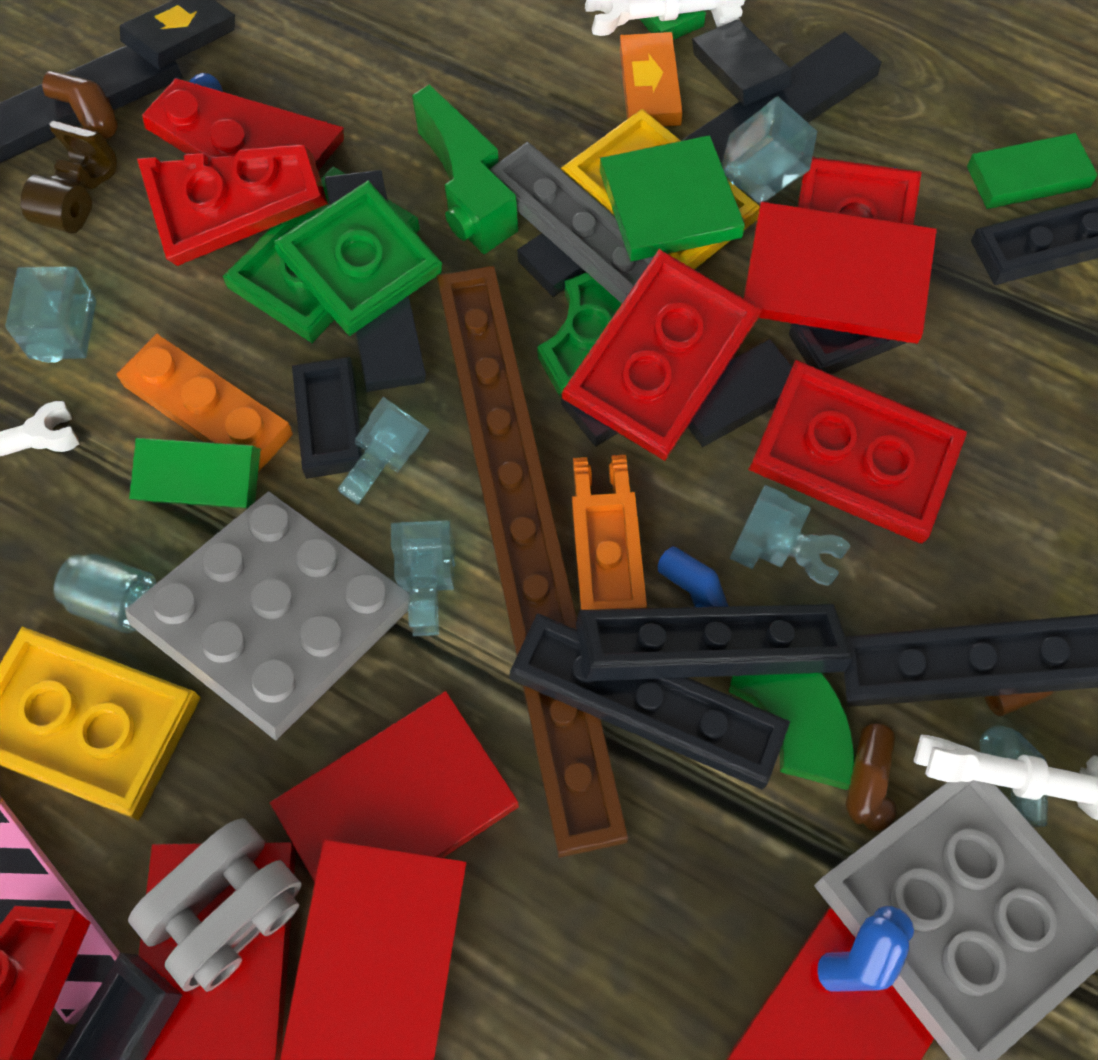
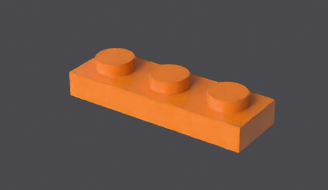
(202, 400)

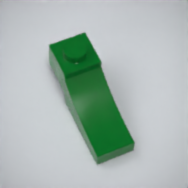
(477, 200)

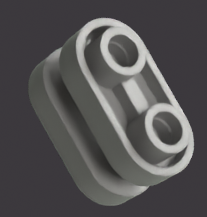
(210, 948)

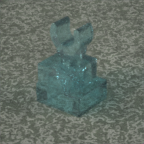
(387, 441)
(775, 534)
(422, 566)

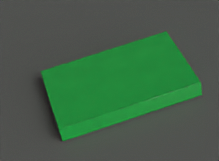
(275, 289)

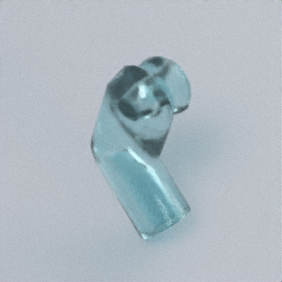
(1011, 744)

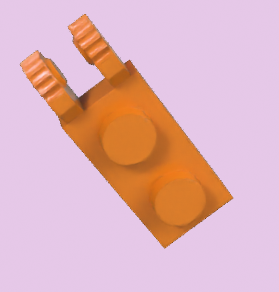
(607, 540)

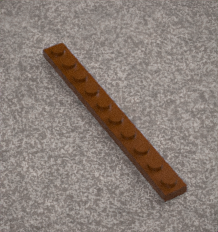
(528, 556)

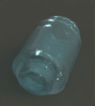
(101, 589)

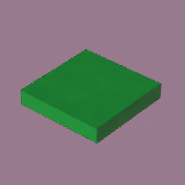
(671, 198)
(358, 257)

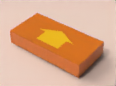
(651, 77)

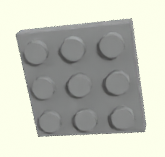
(269, 613)
(992, 914)

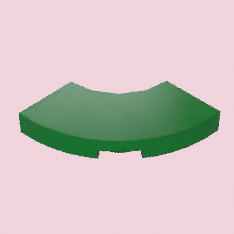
(588, 315)
(818, 735)

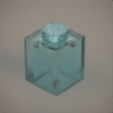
(769, 151)
(51, 313)

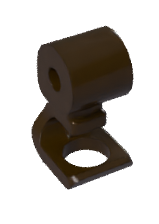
(62, 199)

